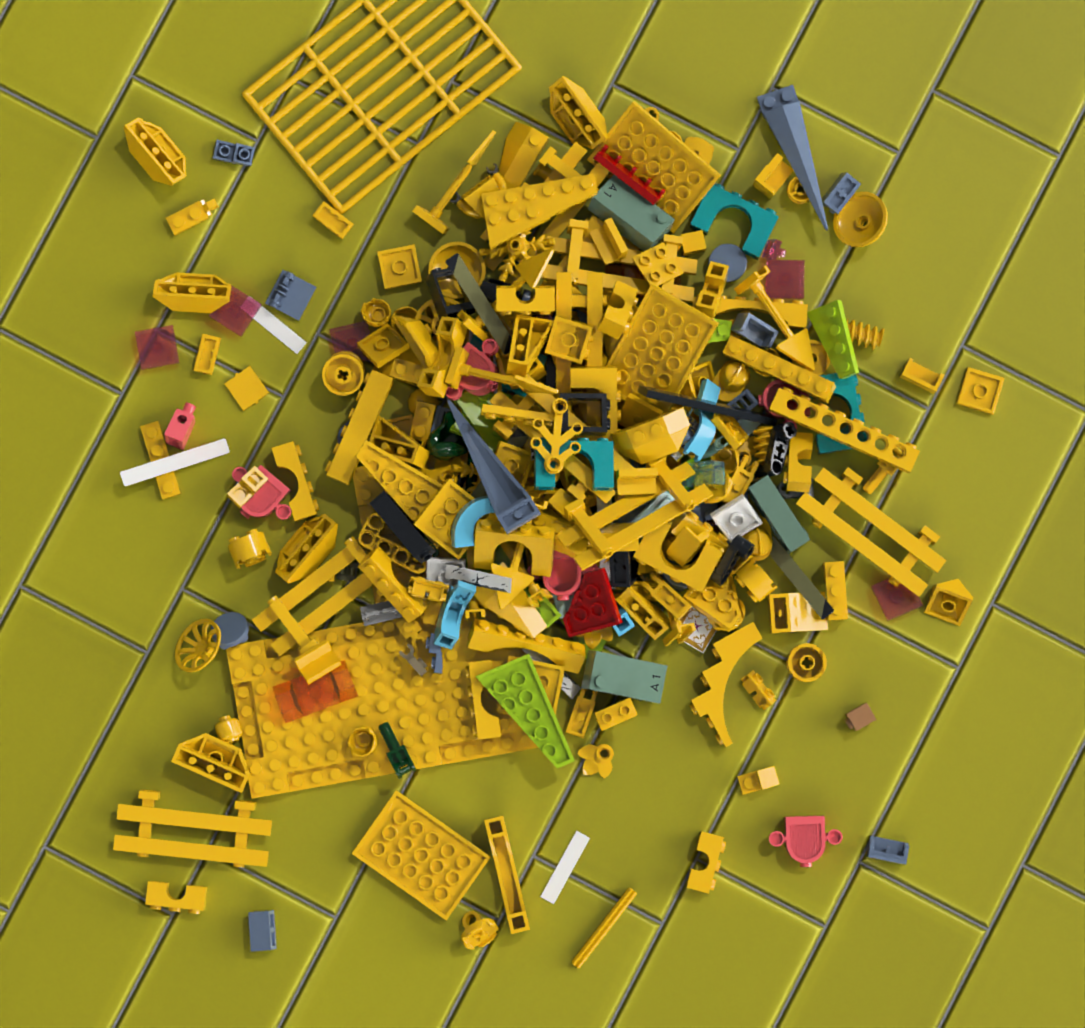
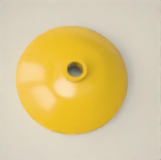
(850, 220)
(471, 258)

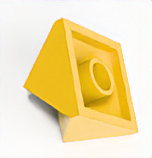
(949, 601)

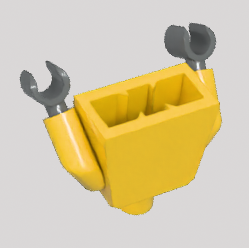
(471, 201)

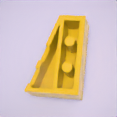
(526, 343)
(399, 444)

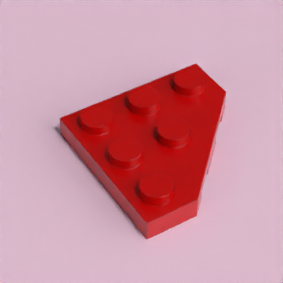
(592, 605)

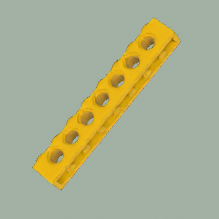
(909, 450)

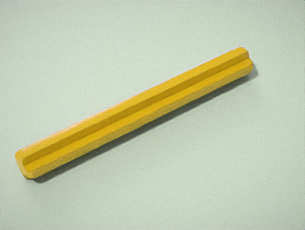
(604, 927)

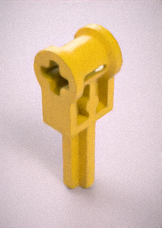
(882, 471)

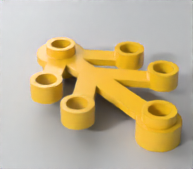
(556, 439)

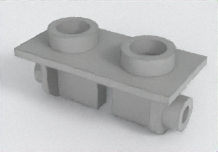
(379, 613)

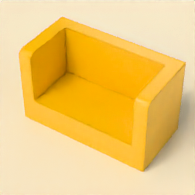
(921, 376)

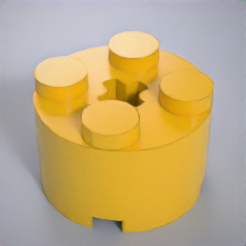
(249, 548)
(755, 580)
(813, 654)

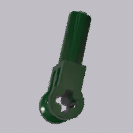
(398, 754)

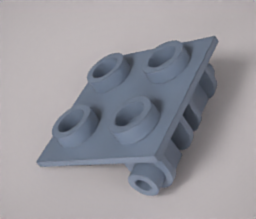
(290, 295)

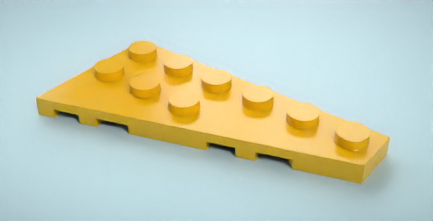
(525, 207)
(402, 482)

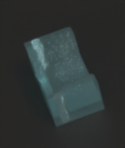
(706, 472)

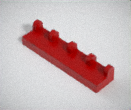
(628, 176)

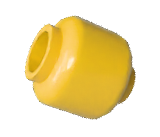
(228, 729)

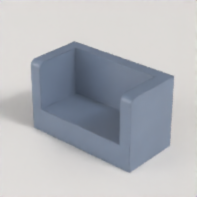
(754, 330)

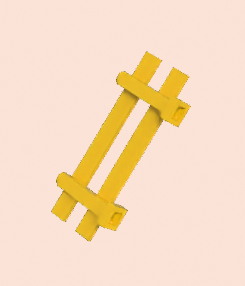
(562, 169)
(577, 248)
(594, 301)
(572, 464)
(590, 526)
(917, 548)
(280, 607)
(148, 814)

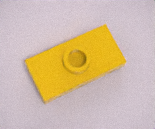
(333, 220)
(207, 354)

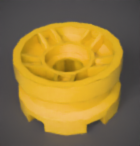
(798, 198)

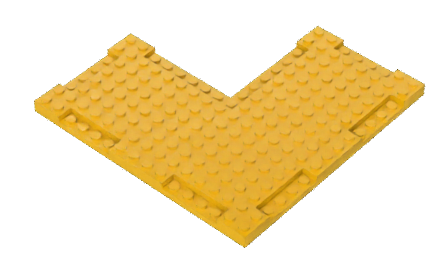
(424, 712)

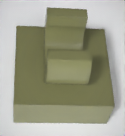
(348, 573)

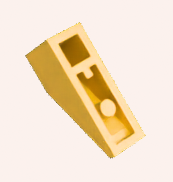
(644, 612)

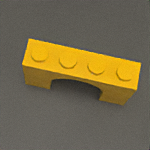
(604, 379)
(537, 539)
(694, 575)

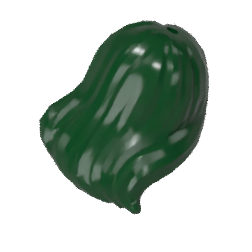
(445, 444)

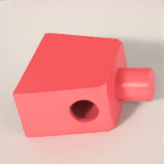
(177, 432)

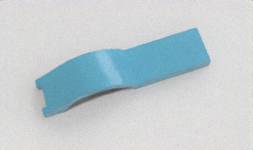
(706, 430)

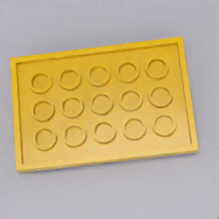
(662, 158)
(661, 345)
(421, 855)

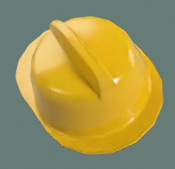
(732, 380)
(762, 539)

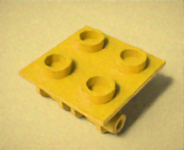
(657, 265)

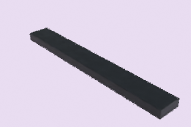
(707, 405)

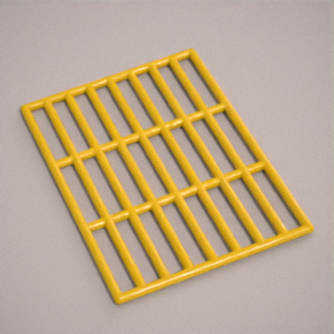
(352, 104)

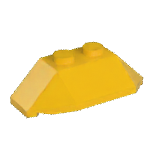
(577, 114)
(155, 152)
(192, 292)
(419, 339)
(403, 368)
(653, 437)
(553, 520)
(307, 549)
(213, 760)

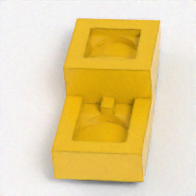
(247, 487)

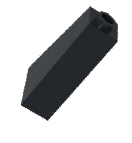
(403, 527)

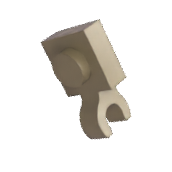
(418, 664)

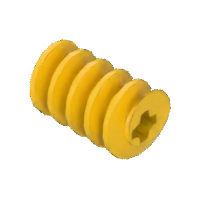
(865, 334)
(763, 439)

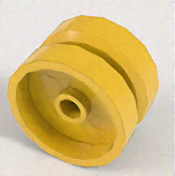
(339, 383)

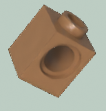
(859, 717)

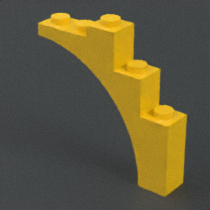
(711, 702)

